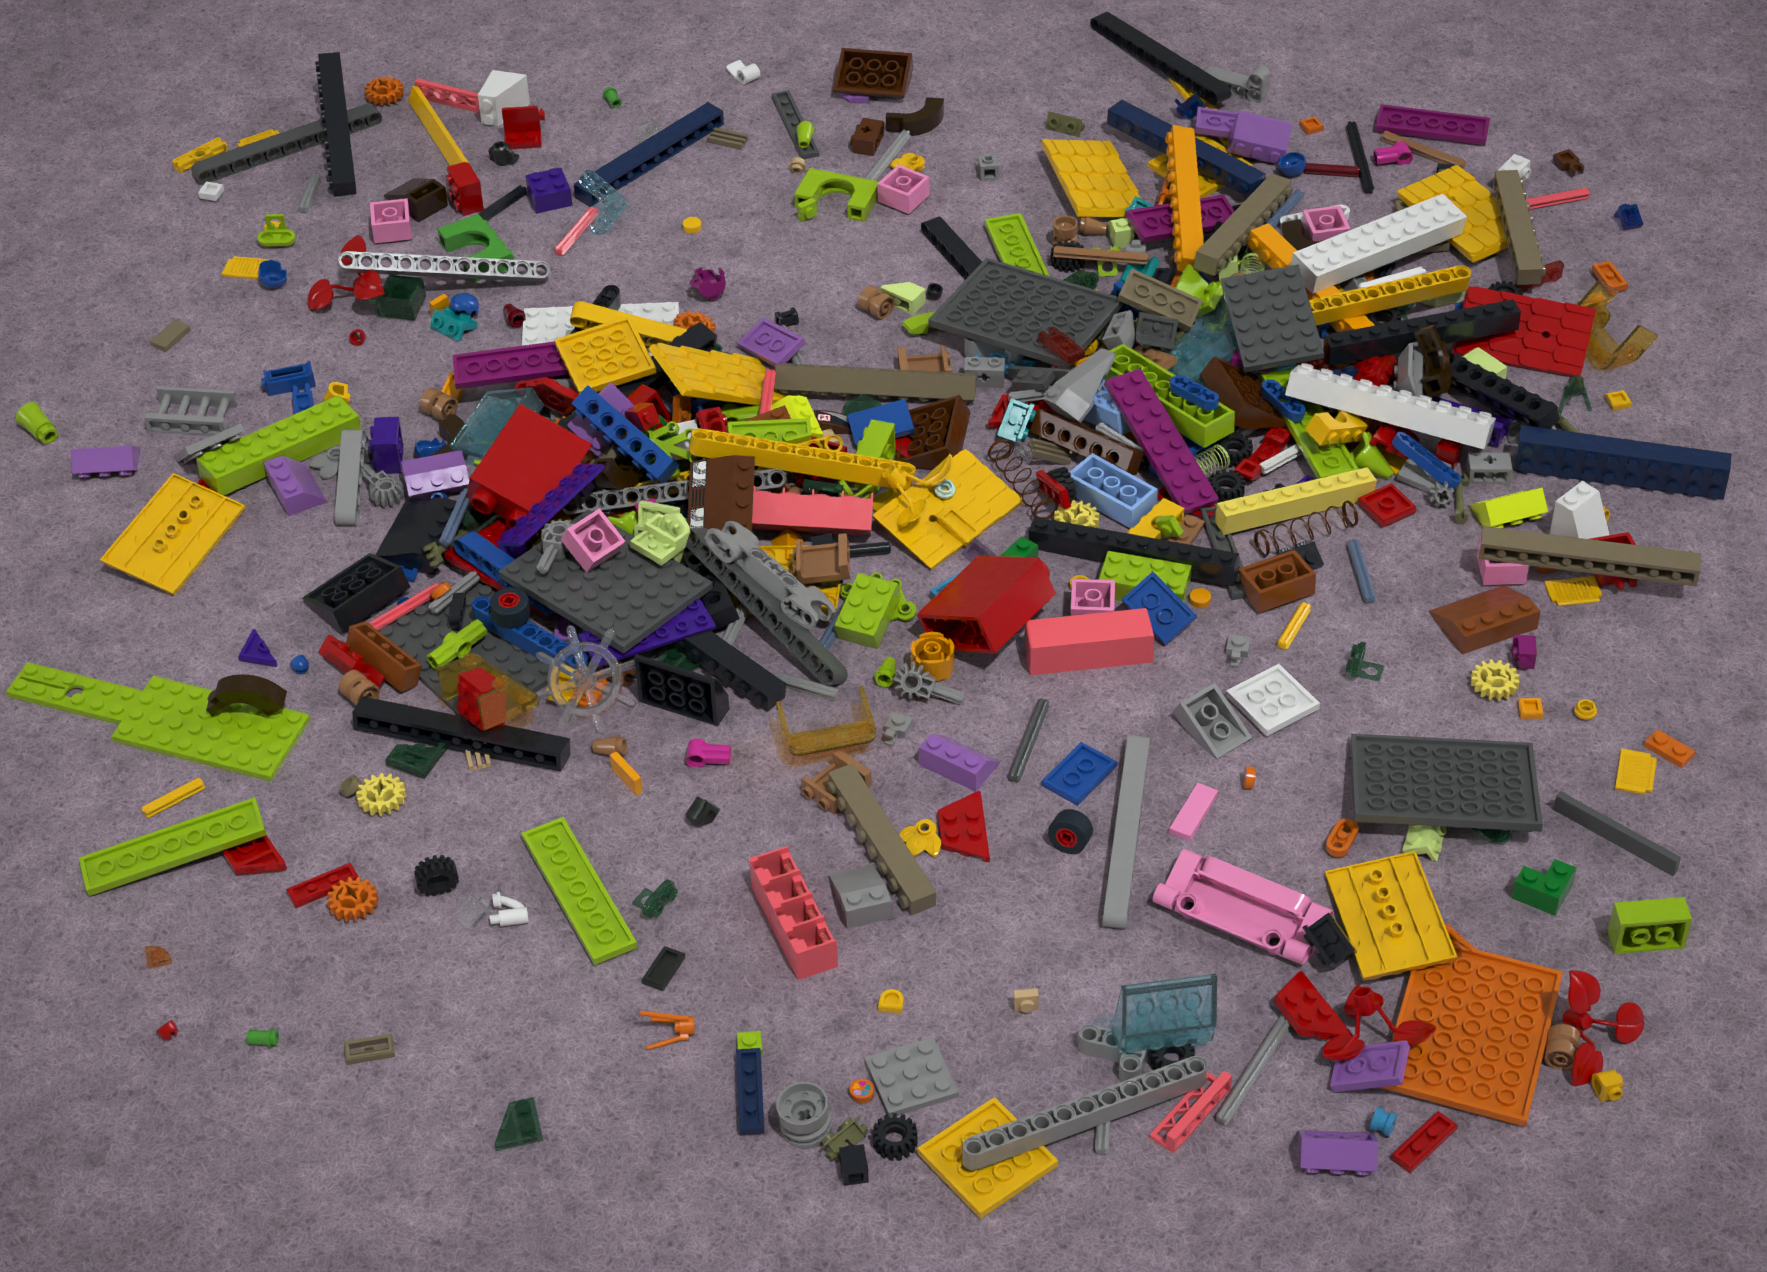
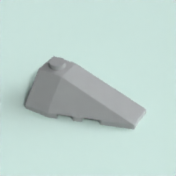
(1075, 391)

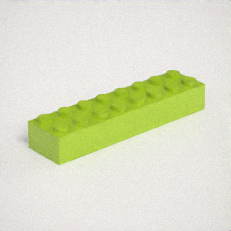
(1190, 420)
(293, 437)

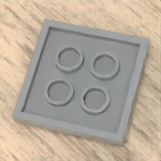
(191, 452)
(911, 1077)

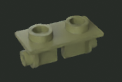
(1064, 124)
(850, 1131)

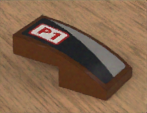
(833, 420)

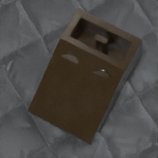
(423, 196)

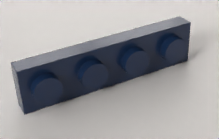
(750, 1091)

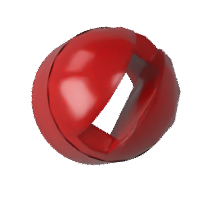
(354, 337)
(167, 1028)

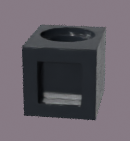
(853, 1164)

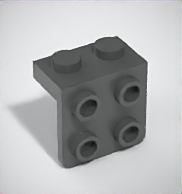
(1156, 331)

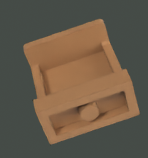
(929, 362)
(822, 562)
(817, 790)

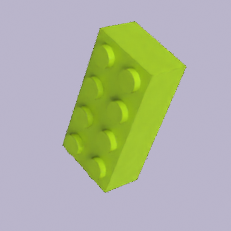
(1131, 570)

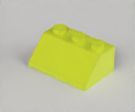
(798, 408)
(1511, 508)

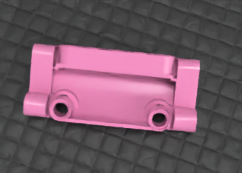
(1241, 904)

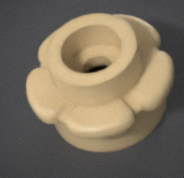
(797, 165)

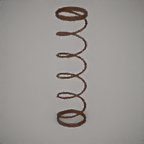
(1011, 447)
(1344, 516)

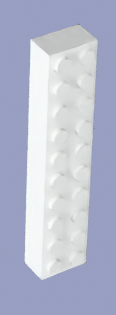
(1378, 243)
(1391, 406)

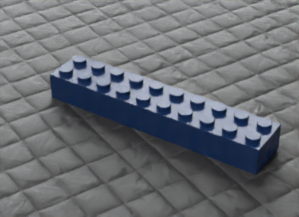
(1623, 462)

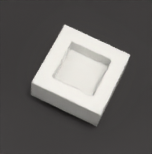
(211, 191)

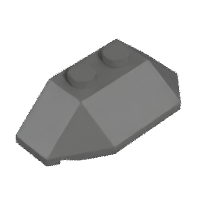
(1410, 370)

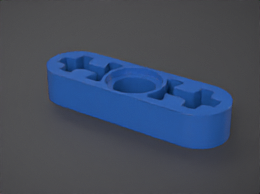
(1273, 391)
(1203, 397)

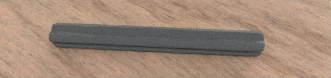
(1028, 740)

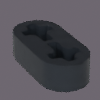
(457, 610)

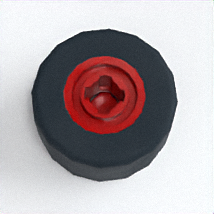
(510, 607)
(1070, 831)

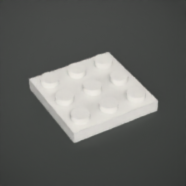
(1272, 700)

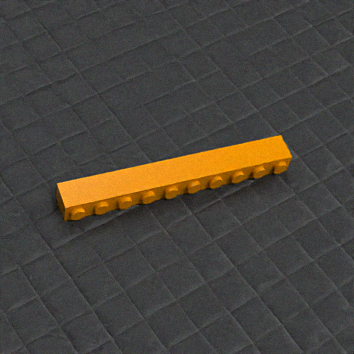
(1184, 194)
(1278, 253)

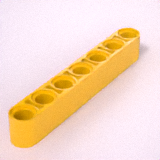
(651, 332)

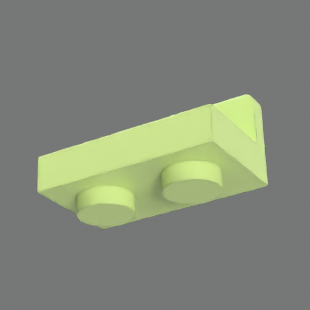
(1425, 840)

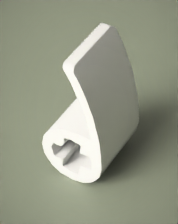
(743, 73)

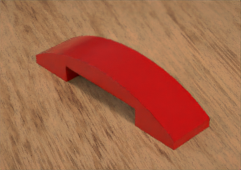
(1274, 443)

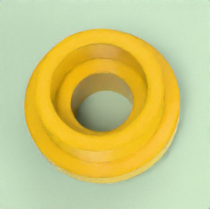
(1585, 709)

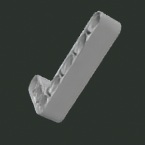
(353, 455)

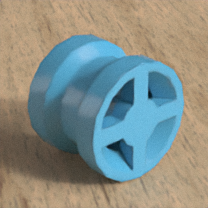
(1383, 1121)

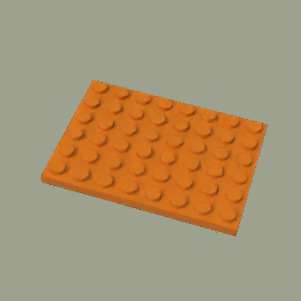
(1488, 1033)

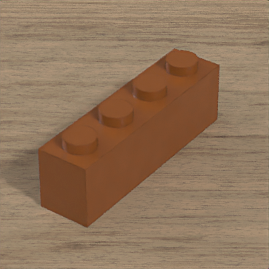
(384, 655)

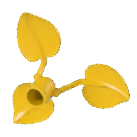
(897, 481)

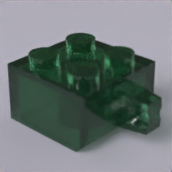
(401, 298)

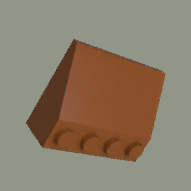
(1487, 618)

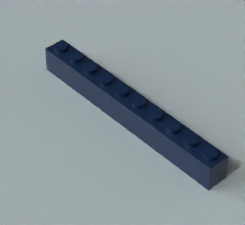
(654, 150)
(1210, 160)

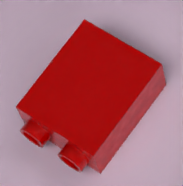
(524, 465)
(988, 602)

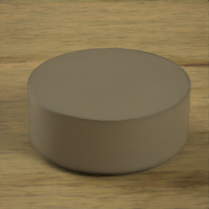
(349, 785)

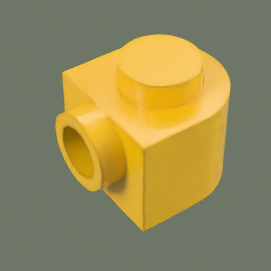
(335, 389)
(1608, 1085)

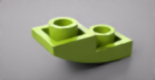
(918, 324)

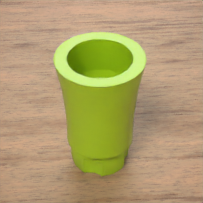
(36, 422)

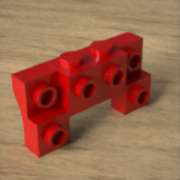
(1375, 369)

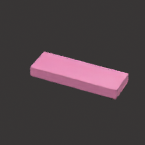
(1193, 812)

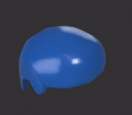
(1292, 164)
(271, 274)
(465, 302)
(425, 448)

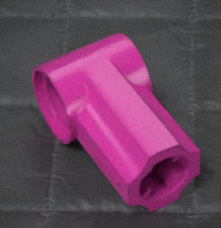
(1397, 153)
(700, 753)

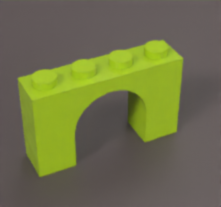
(820, 183)

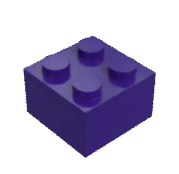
(548, 190)
(386, 445)

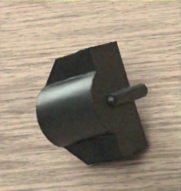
(502, 154)
(702, 811)

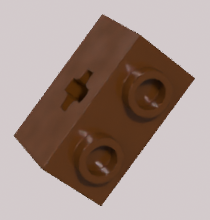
(867, 136)

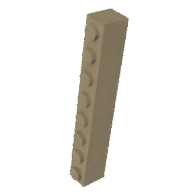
(1518, 227)
(881, 839)

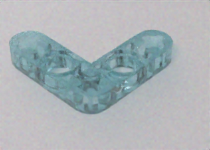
(608, 200)

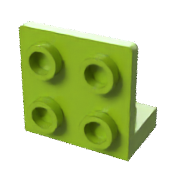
(1193, 284)

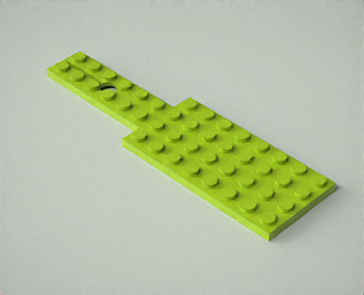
(171, 719)

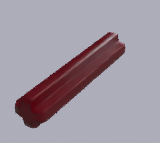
(1331, 170)

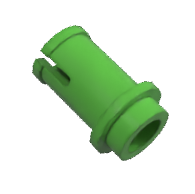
(611, 95)
(263, 1037)

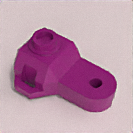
(709, 283)

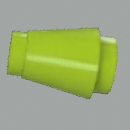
(804, 133)
(886, 672)

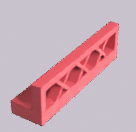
(449, 95)
(1192, 1116)

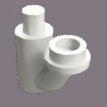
(508, 917)

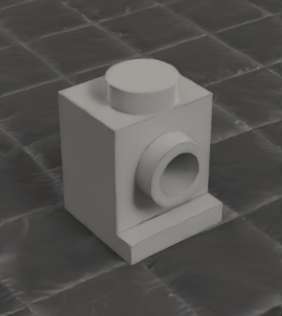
(988, 162)

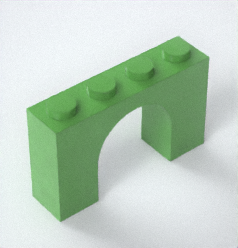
(474, 232)

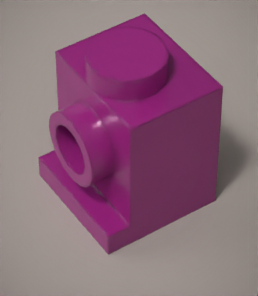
(1524, 651)

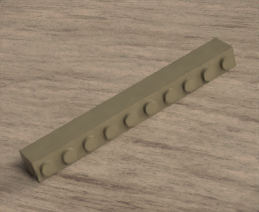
(1236, 229)
(874, 382)
(1590, 556)

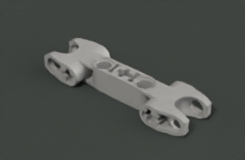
(773, 577)

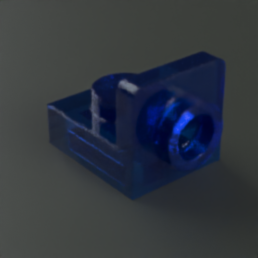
(1190, 106)
(1629, 216)

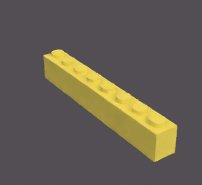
(1293, 501)

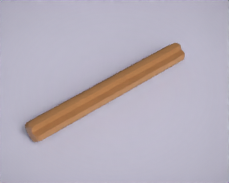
(1423, 150)
(1100, 255)

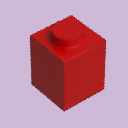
(643, 415)
(1449, 452)

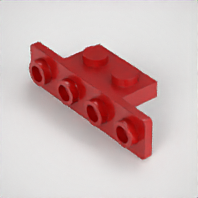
(347, 660)

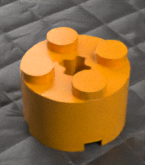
(934, 653)

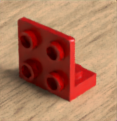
(522, 127)

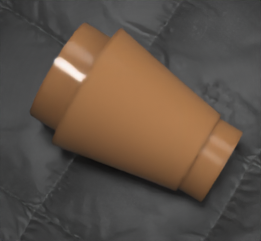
(1091, 227)
(610, 745)

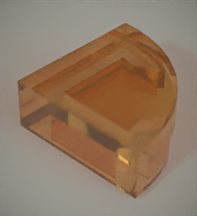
(157, 957)

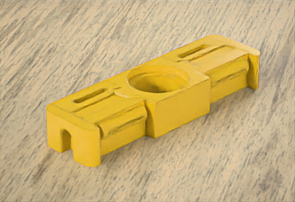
(208, 150)

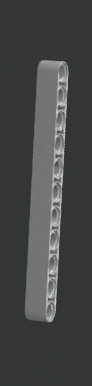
(453, 262)
(663, 498)
(1126, 832)
(1084, 1113)

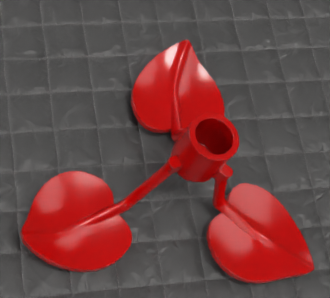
(365, 286)
(1582, 993)
(1365, 1003)

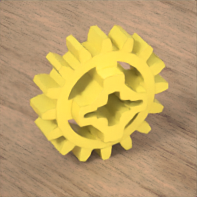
(1078, 514)
(1495, 680)
(381, 794)

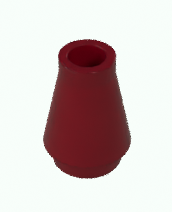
(514, 315)

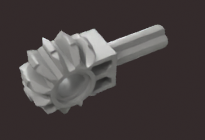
(383, 488)
(552, 545)
(926, 685)

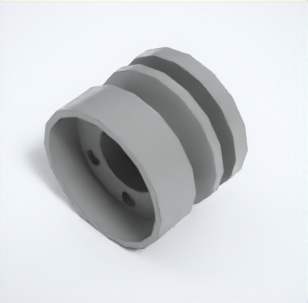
(804, 1114)

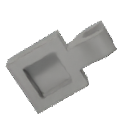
(1237, 647)
(897, 726)

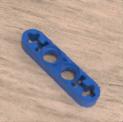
(1426, 460)

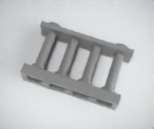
(190, 424)

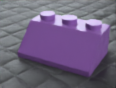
(1259, 137)
(588, 433)
(105, 460)
(435, 474)
(293, 485)
(956, 761)
(1338, 1151)

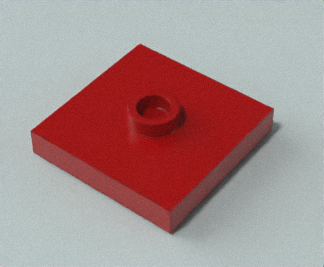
(1387, 505)

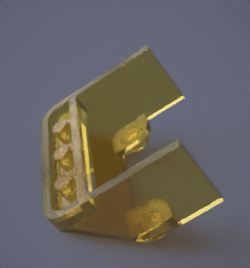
(1602, 348)
(504, 702)
(830, 737)

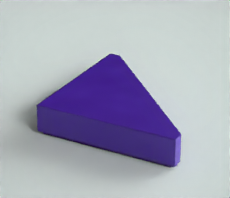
(256, 651)

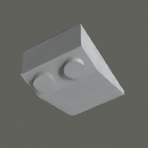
(1212, 721)
(861, 896)

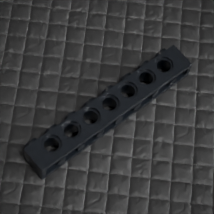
(1501, 394)
(716, 600)

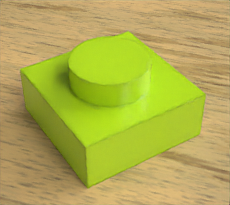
(807, 209)
(1169, 526)
(749, 1040)

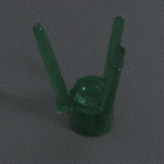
(1576, 388)

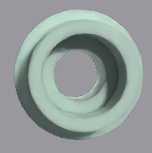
(945, 484)

